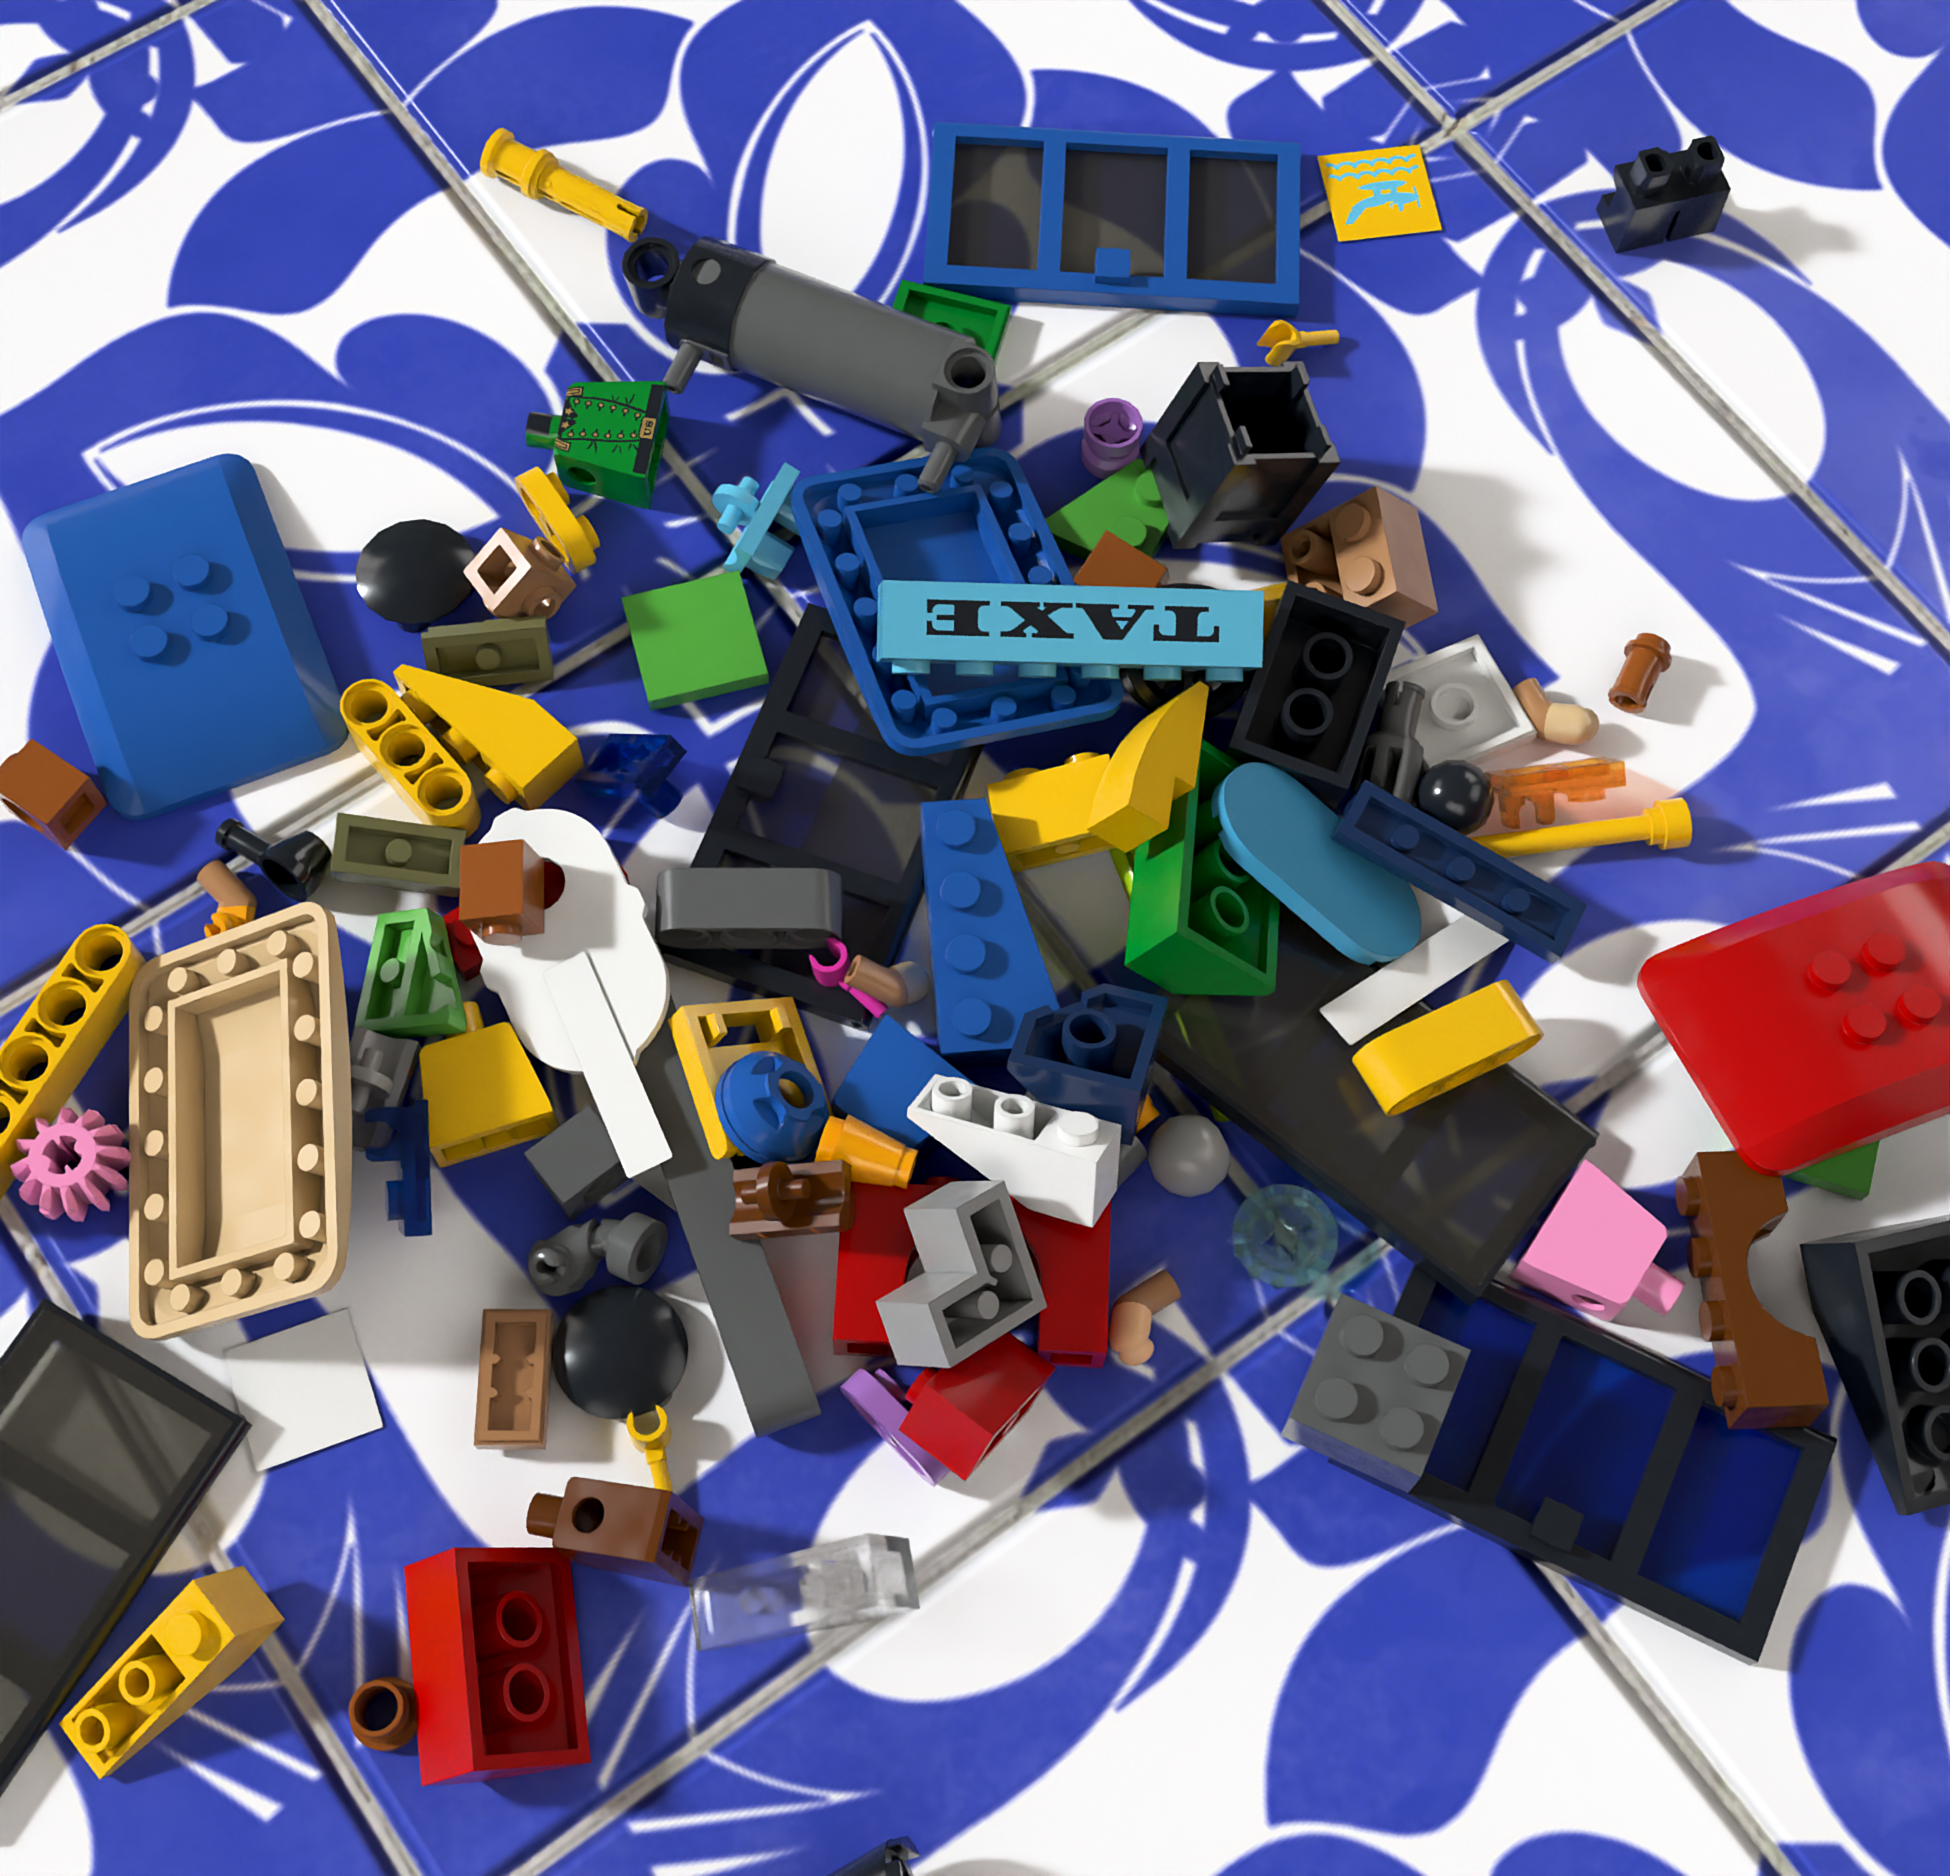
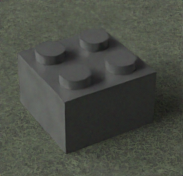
(1376, 1393)

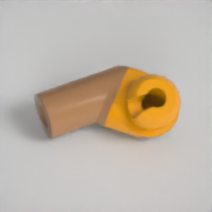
(234, 899)

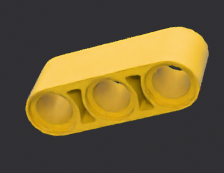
(403, 735)
(1447, 1047)

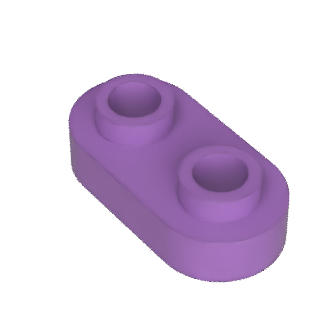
(879, 1403)

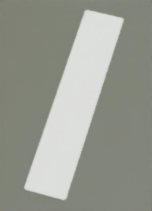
(1410, 978)
(607, 1065)

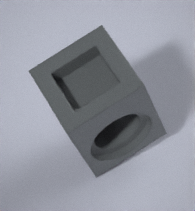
(577, 1163)

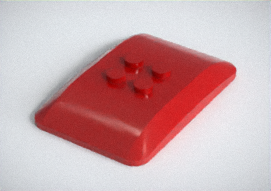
(1816, 1017)

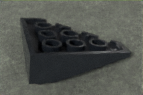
(1888, 1330)

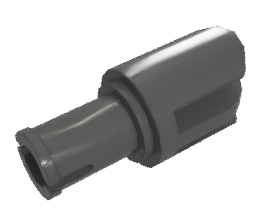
(1392, 754)

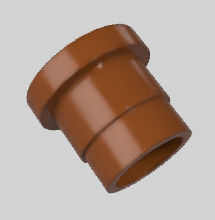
(403, 1727)

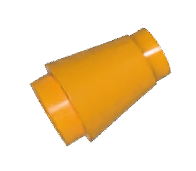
(871, 1153)

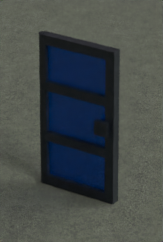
(1613, 1467)

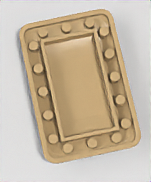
(238, 1124)

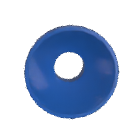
(759, 1116)

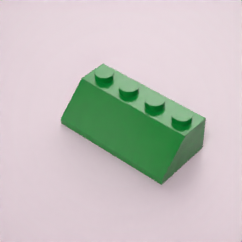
(1195, 911)

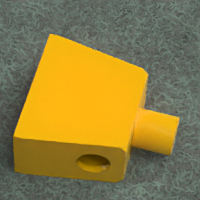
(481, 1092)

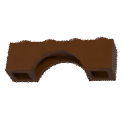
(1762, 1367)

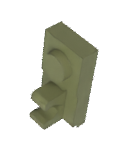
(491, 651)
(397, 854)

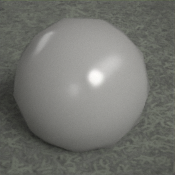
(1188, 1155)

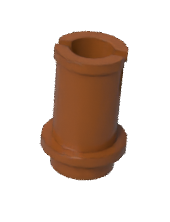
(1644, 661)

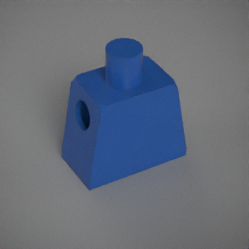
(887, 1081)

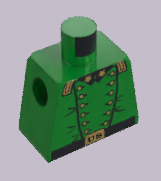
(607, 438)

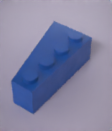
(979, 937)

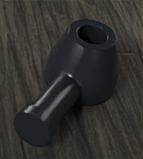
(290, 864)

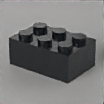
(1315, 690)

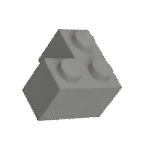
(973, 1280)

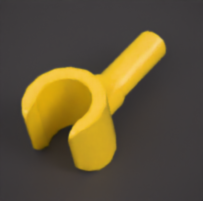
(1285, 338)
(654, 1448)

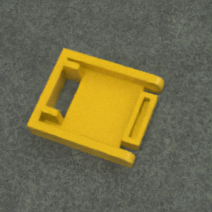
(702, 1026)

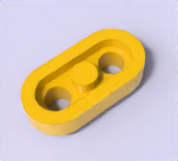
(547, 504)

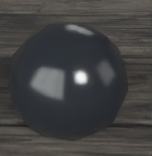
(1456, 795)

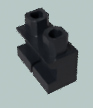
(1665, 196)

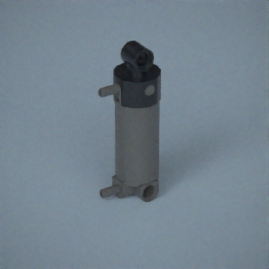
(820, 343)

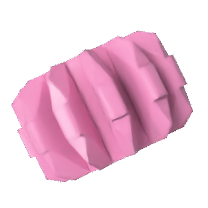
(55, 1148)

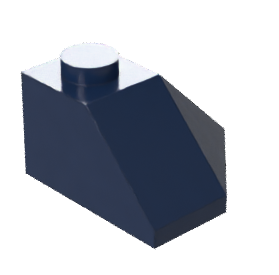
(1092, 1054)

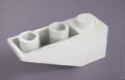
(1045, 1154)

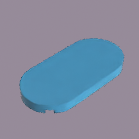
(1286, 844)

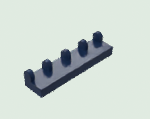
(1459, 871)

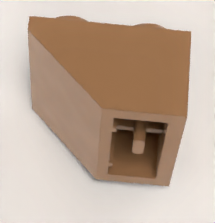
(1366, 555)

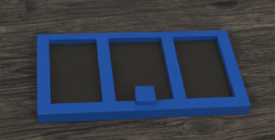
(1115, 219)

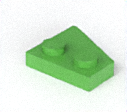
(1122, 504)
(411, 978)

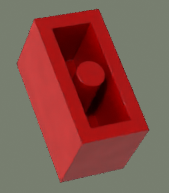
(975, 1404)

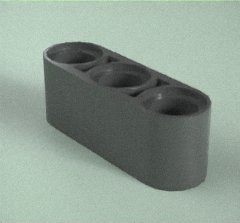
(748, 908)

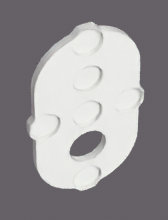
(592, 916)

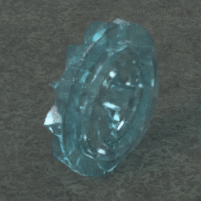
(1298, 1211)

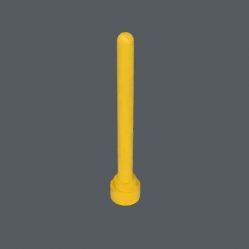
(1663, 825)

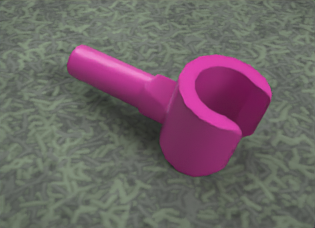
(835, 975)

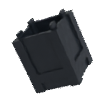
(1238, 454)

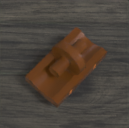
(792, 1200)

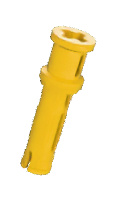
(542, 176)

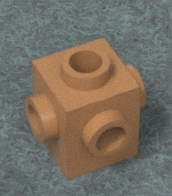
(520, 576)

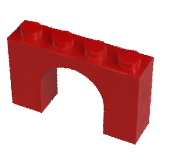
(1065, 1255)

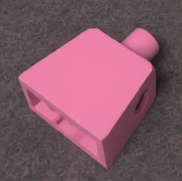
(1598, 1250)

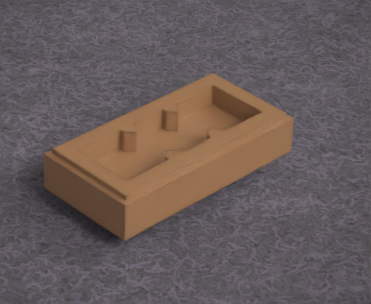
(514, 1379)

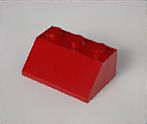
(495, 1664)

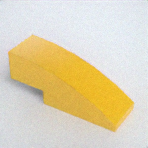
(1150, 771)

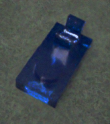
(410, 1195)

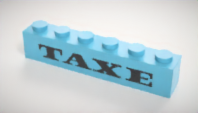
(1069, 628)

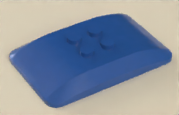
(975, 530)
(183, 636)

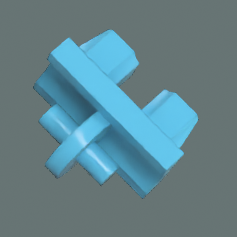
(756, 546)

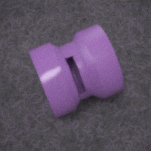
(1110, 436)

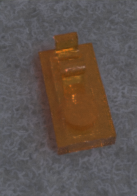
(1580, 779)

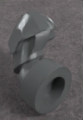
(571, 1257)

